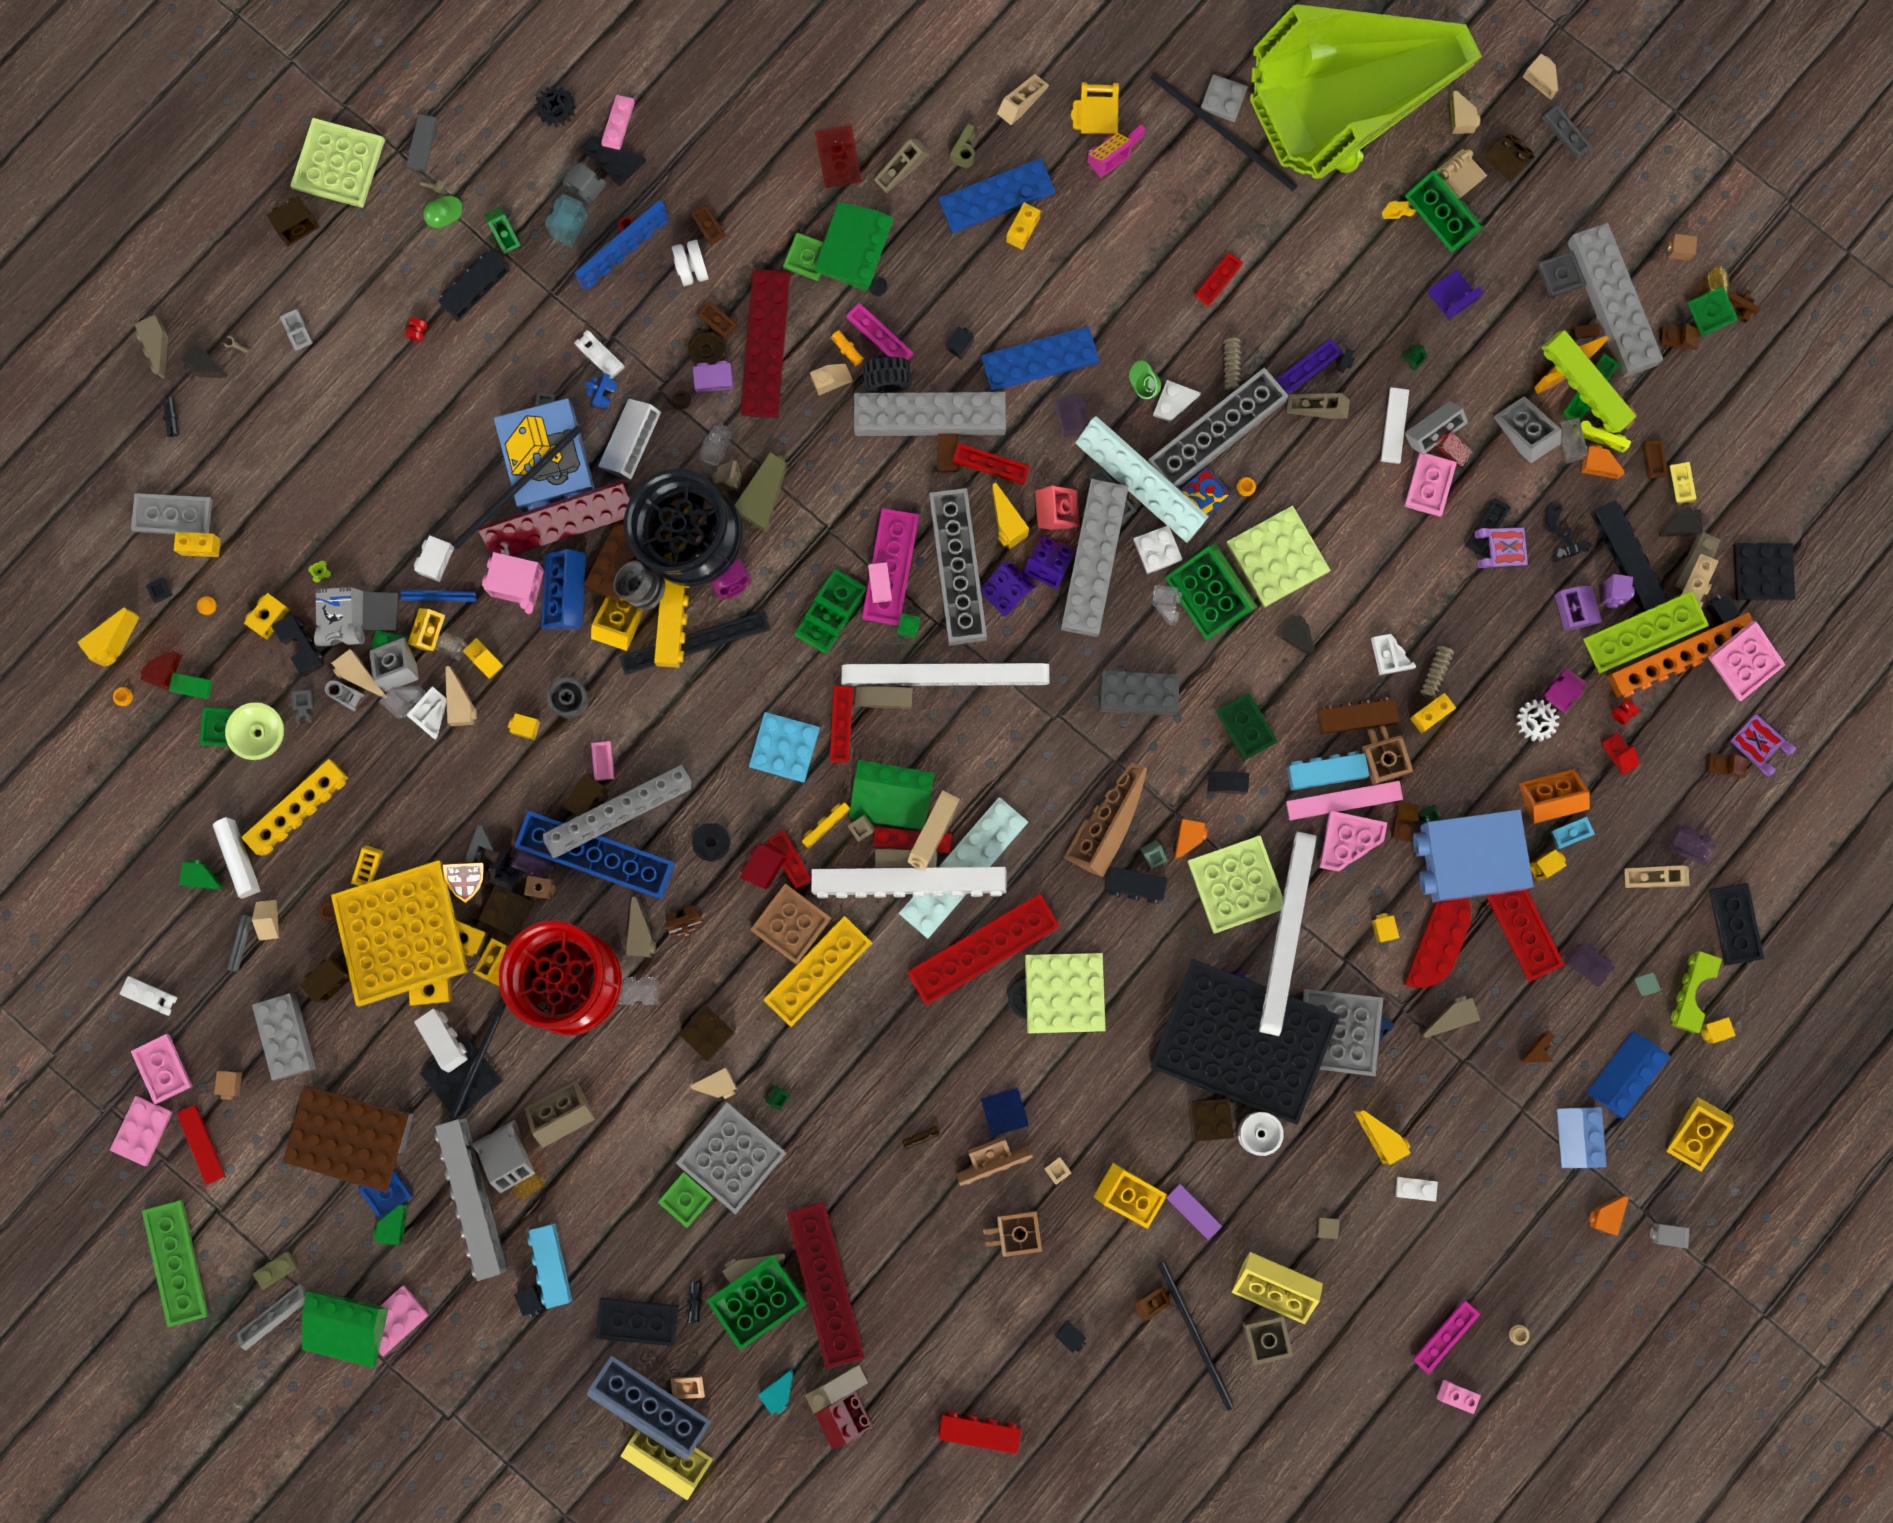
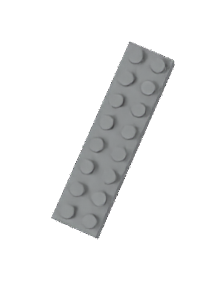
(1615, 300)
(929, 414)
(1219, 428)
(1094, 558)
(958, 566)
(471, 1199)

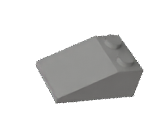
(1529, 429)

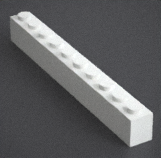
(909, 881)

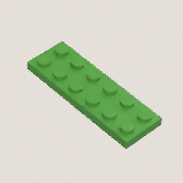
(175, 1263)

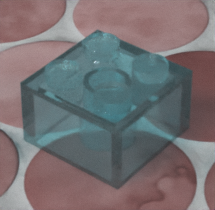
(566, 220)

